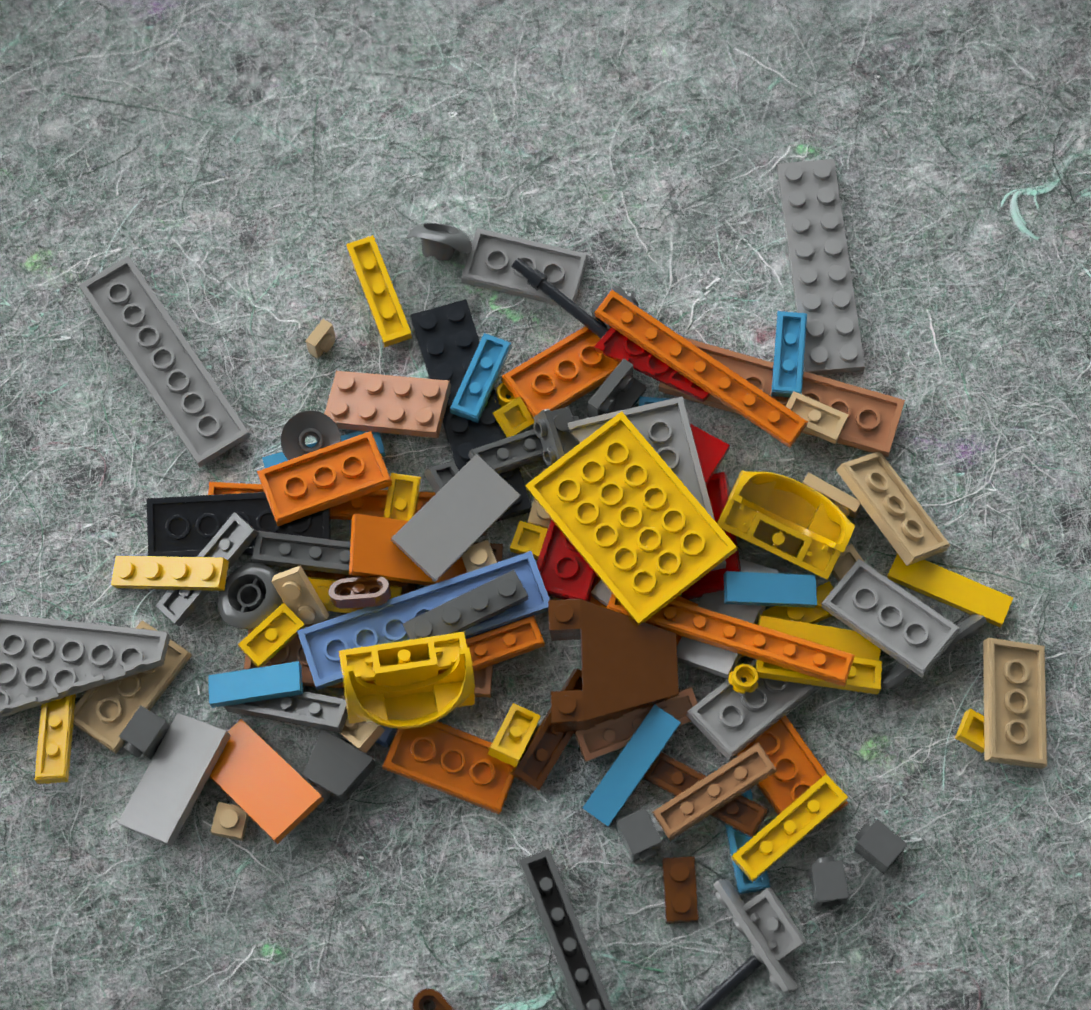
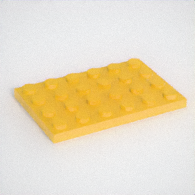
(631, 518)

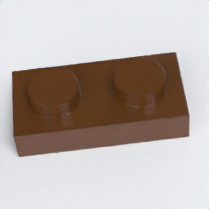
(680, 890)

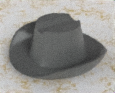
(441, 240)
(248, 596)

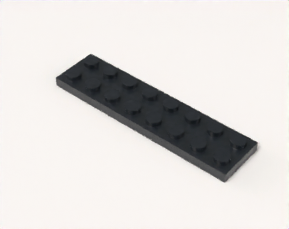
(447, 348)

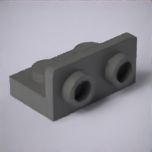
(617, 392)
(554, 433)

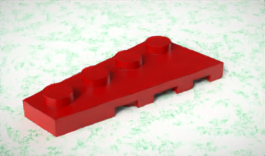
(618, 347)

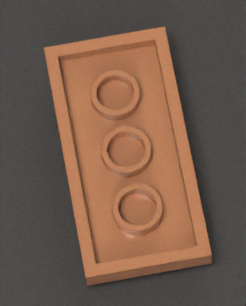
(388, 403)

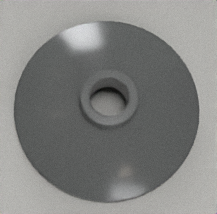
(307, 425)

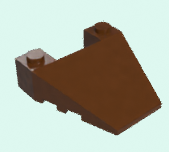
(621, 664)

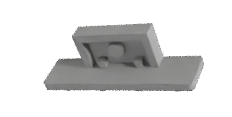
(767, 928)

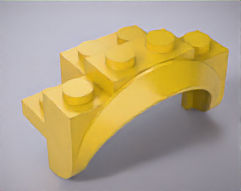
(787, 520)
(407, 681)

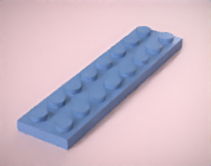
(385, 622)

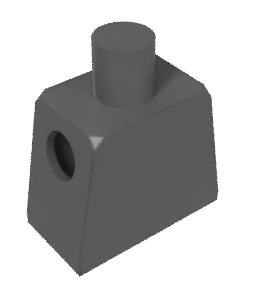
(336, 768)

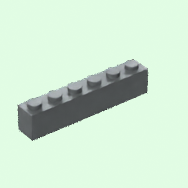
(564, 932)

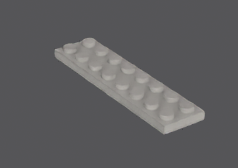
(820, 266)
(164, 361)

